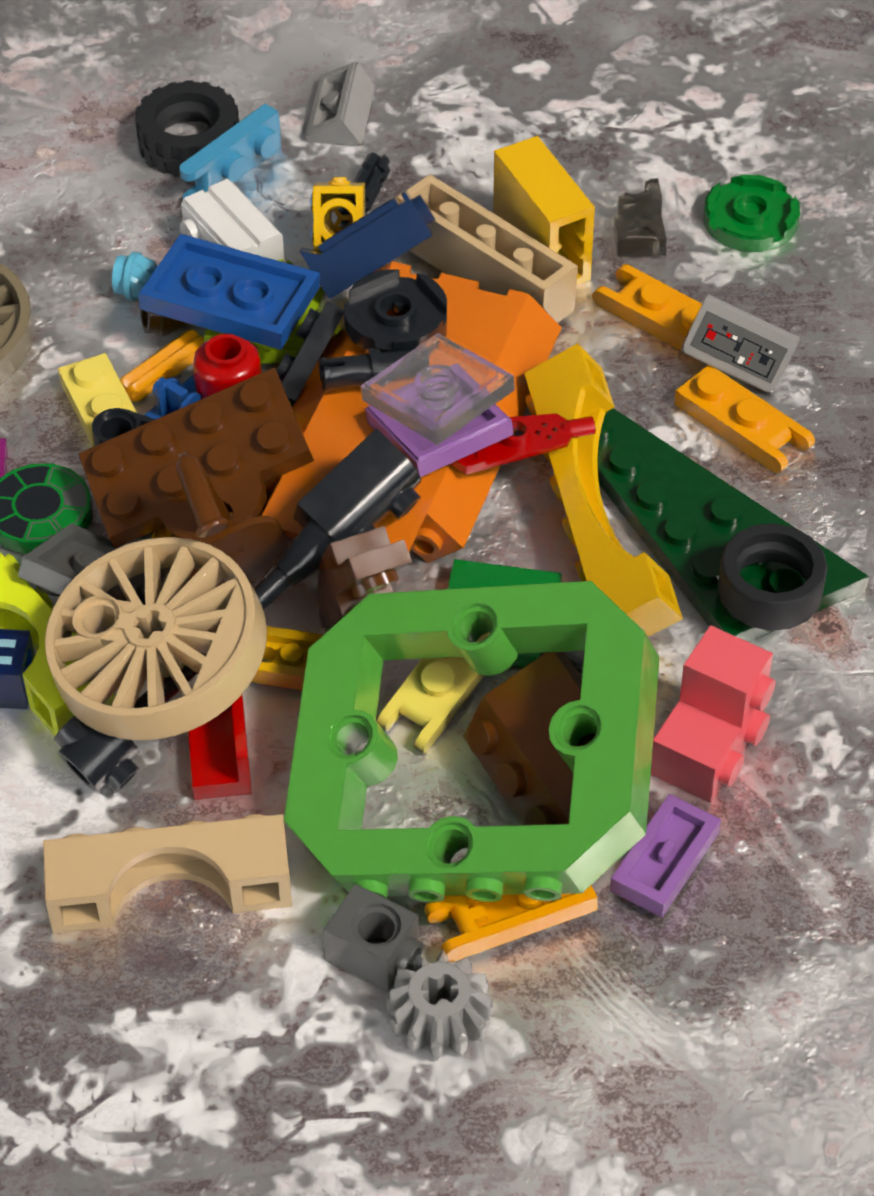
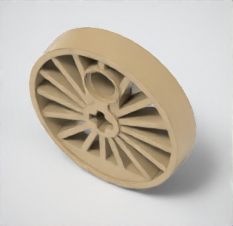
(131, 641)

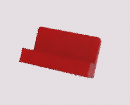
(221, 755)

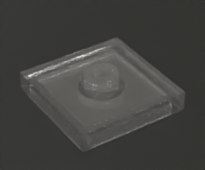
(437, 388)

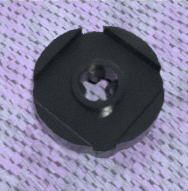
(385, 290)

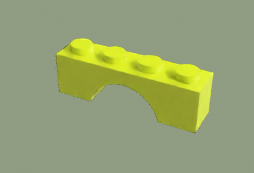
(30, 610)

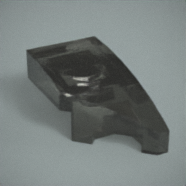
(640, 224)

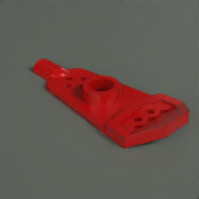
(529, 443)

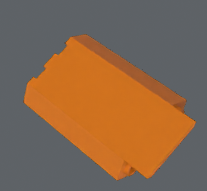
(497, 327)

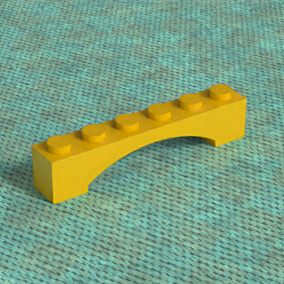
(577, 388)

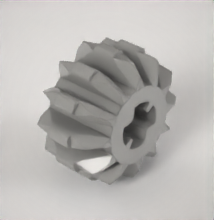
(439, 1005)

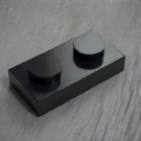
(316, 332)

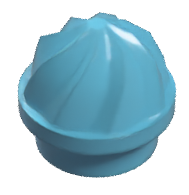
(131, 274)

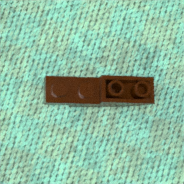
(356, 569)

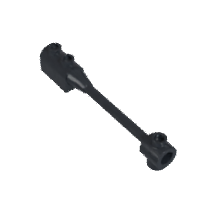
(344, 503)

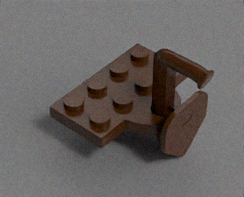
(200, 467)

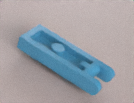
(234, 151)

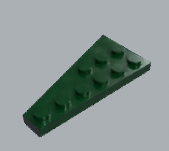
(691, 516)

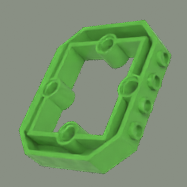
(533, 860)

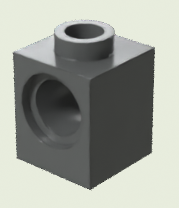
(370, 916)

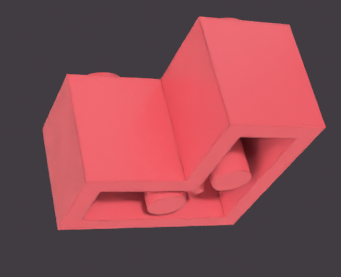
(717, 715)

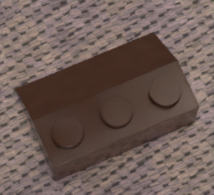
(514, 743)

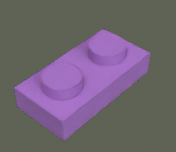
(665, 856)

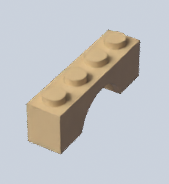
(97, 874)

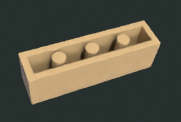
(489, 250)

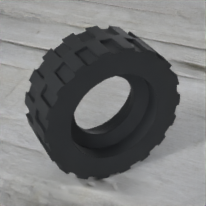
(180, 104)

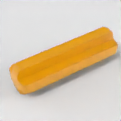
(164, 363)

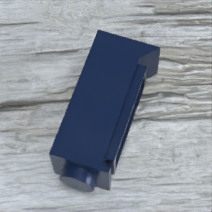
(370, 243)

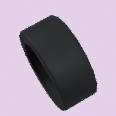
(779, 545)

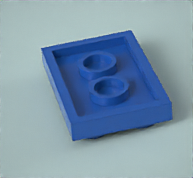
(229, 291)

